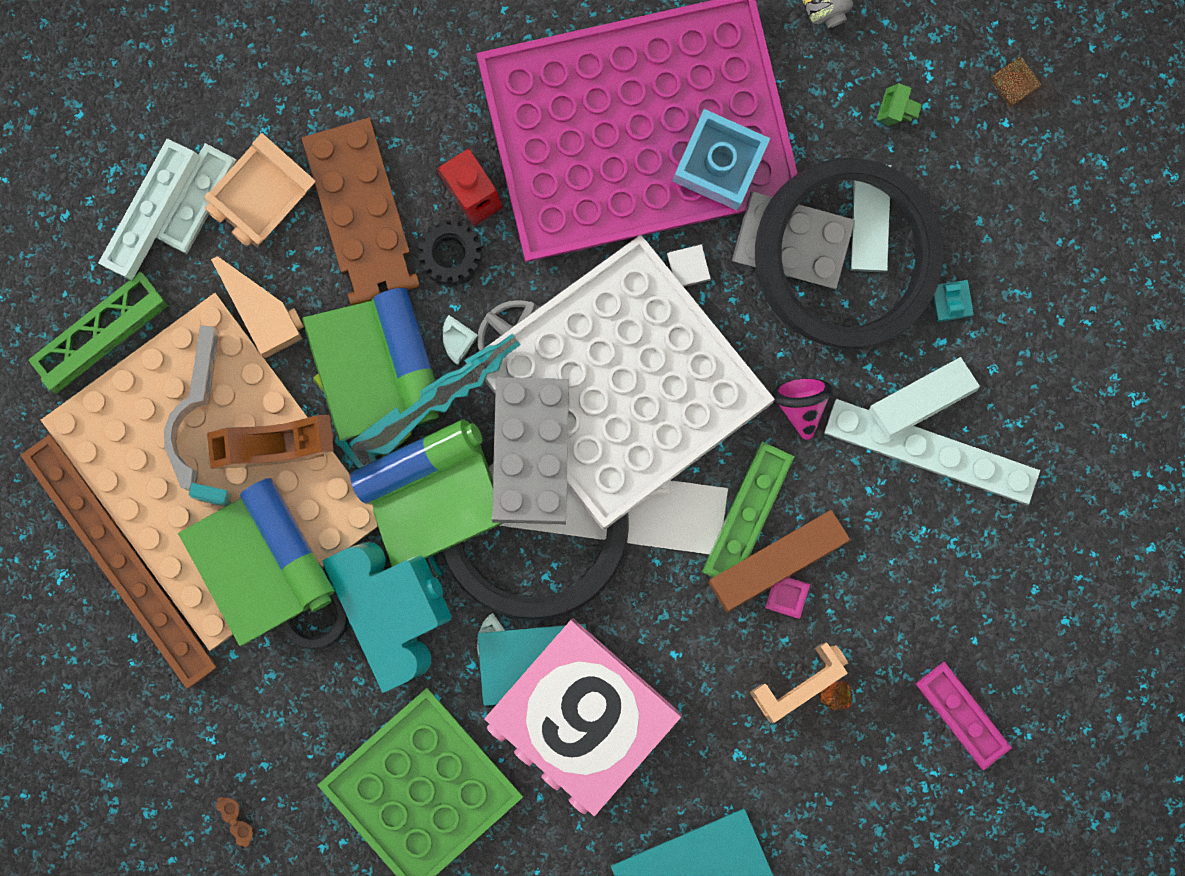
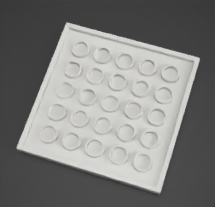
(644, 376)

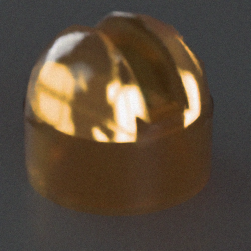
(837, 696)

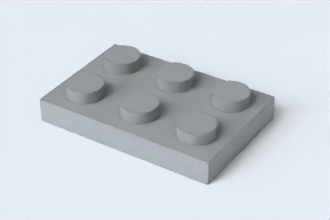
(811, 244)

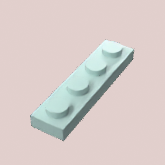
(149, 209)

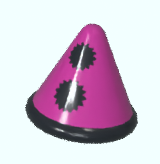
(803, 403)

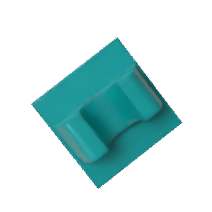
(952, 301)

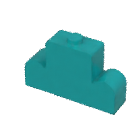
(388, 609)

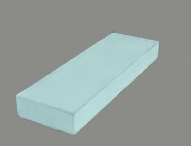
(188, 211)
(870, 229)
(924, 398)

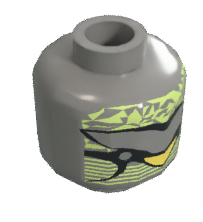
(828, 11)

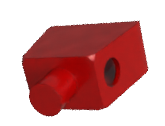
(470, 187)

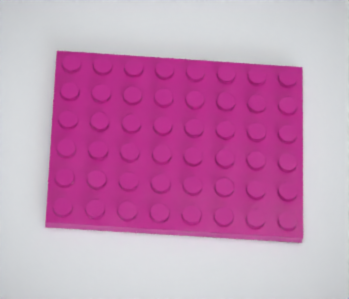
(605, 115)

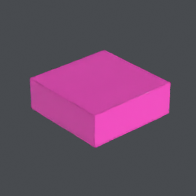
(788, 597)

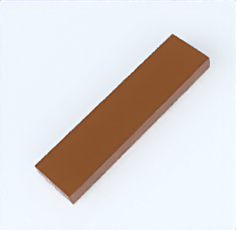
(779, 561)

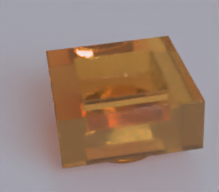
(1015, 82)

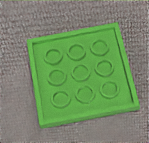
(420, 789)

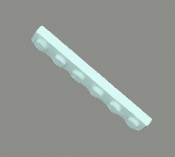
(934, 453)

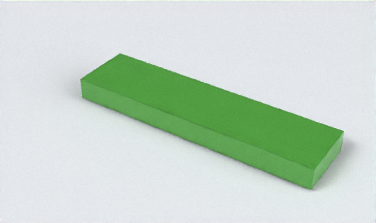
(749, 509)

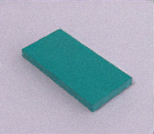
(714, 849)

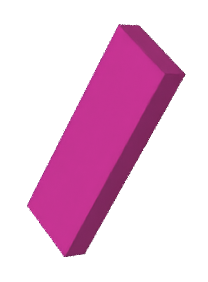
(963, 716)

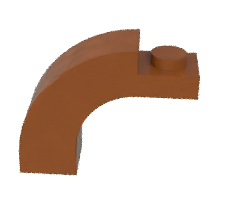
(270, 444)

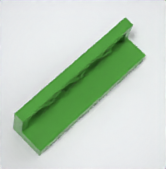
(103, 339)

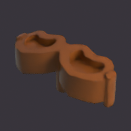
(230, 813)

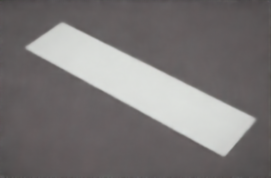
(677, 520)

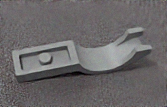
(198, 397)

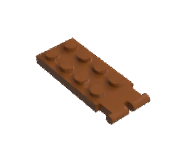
(359, 209)

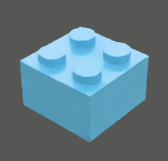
(720, 159)

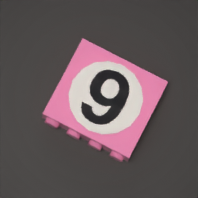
(582, 718)

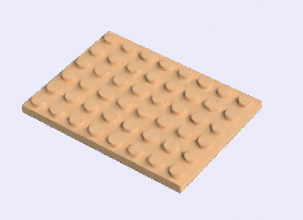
(118, 447)

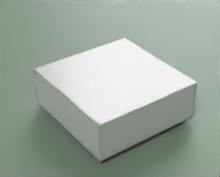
(689, 265)

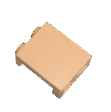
(258, 192)
(833, 671)

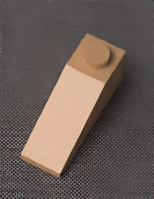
(263, 314)

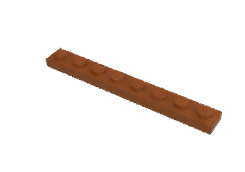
(119, 561)

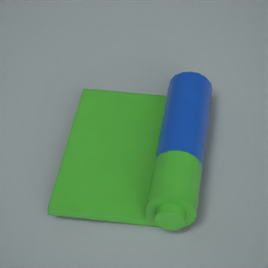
(370, 361)
(429, 493)
(257, 563)

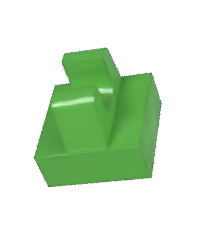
(897, 106)

